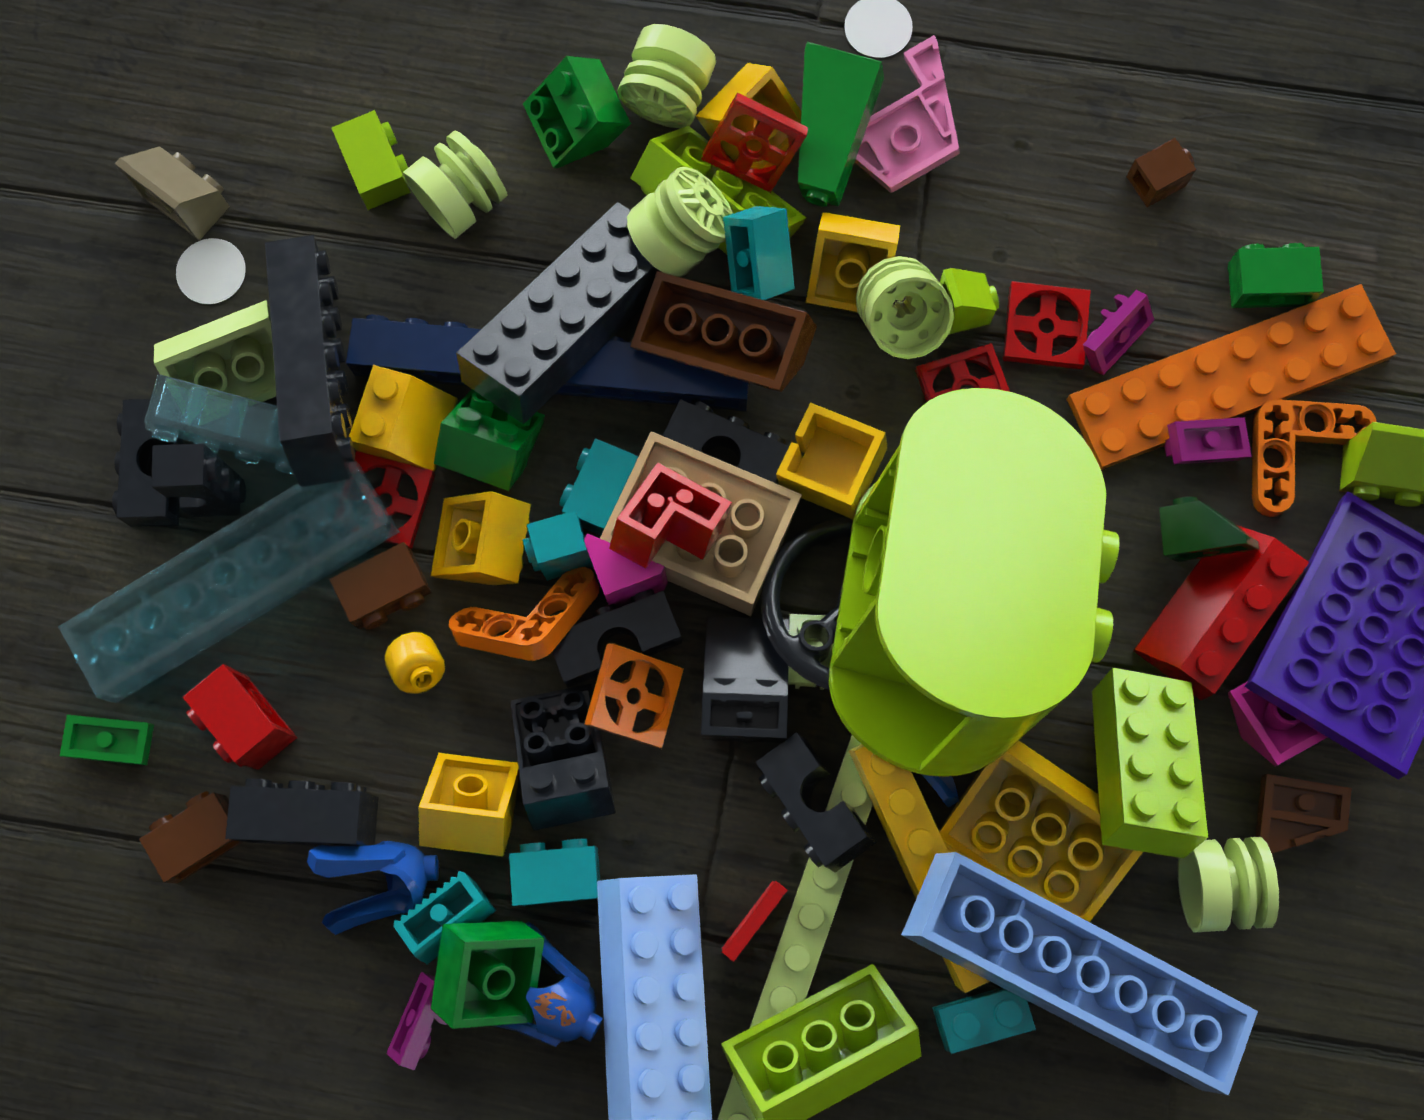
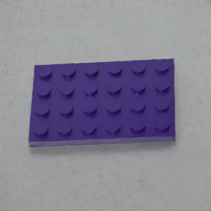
(1354, 639)

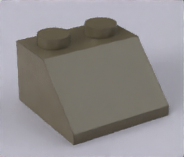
(175, 189)

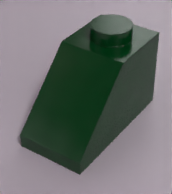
(1199, 531)

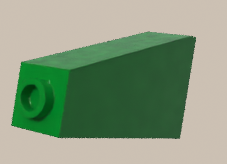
(836, 109)

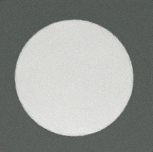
(878, 27)
(210, 271)

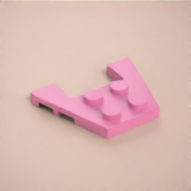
(915, 130)

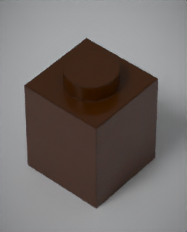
(1161, 172)

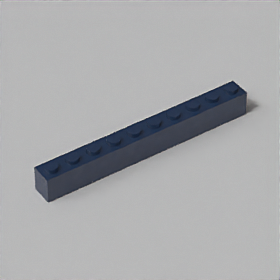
(610, 374)

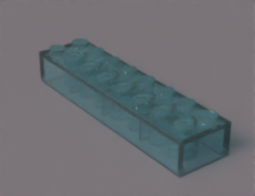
(225, 582)

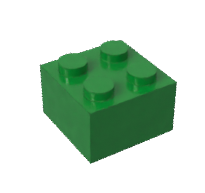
(486, 973)

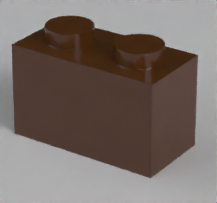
(381, 587)
(190, 839)

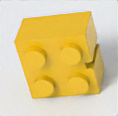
(837, 460)

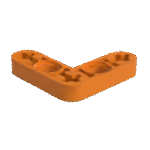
(1292, 430)
(533, 635)

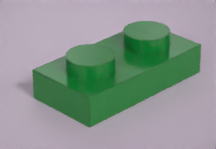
(107, 740)

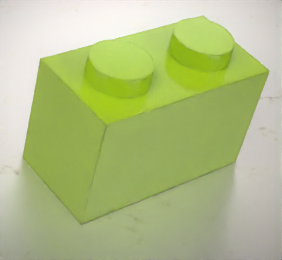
(371, 159)

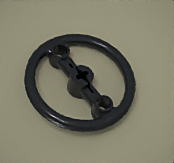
(794, 649)

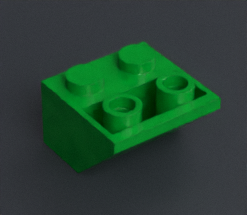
(576, 111)
(486, 441)

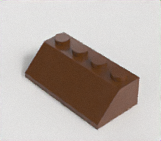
(724, 332)

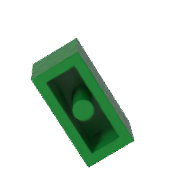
(1275, 276)

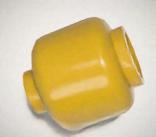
(414, 662)

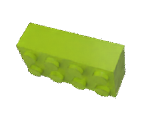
(1148, 764)

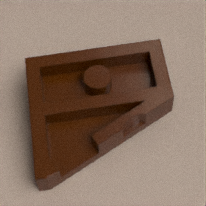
(1300, 811)

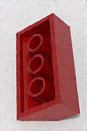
(1220, 613)

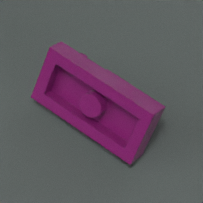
(1118, 331)
(1207, 441)
(414, 1029)

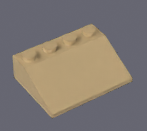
(749, 539)

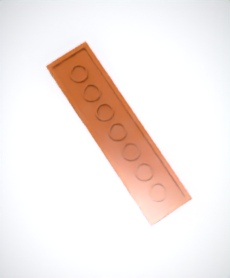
(1231, 375)

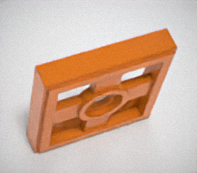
(661, 705)

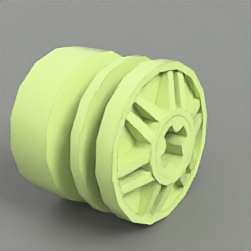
(667, 75)
(462, 179)
(679, 222)
(911, 326)
(1229, 885)

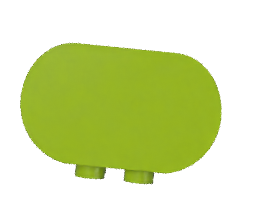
(971, 583)

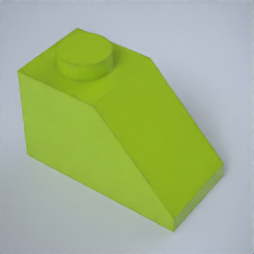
(971, 298)

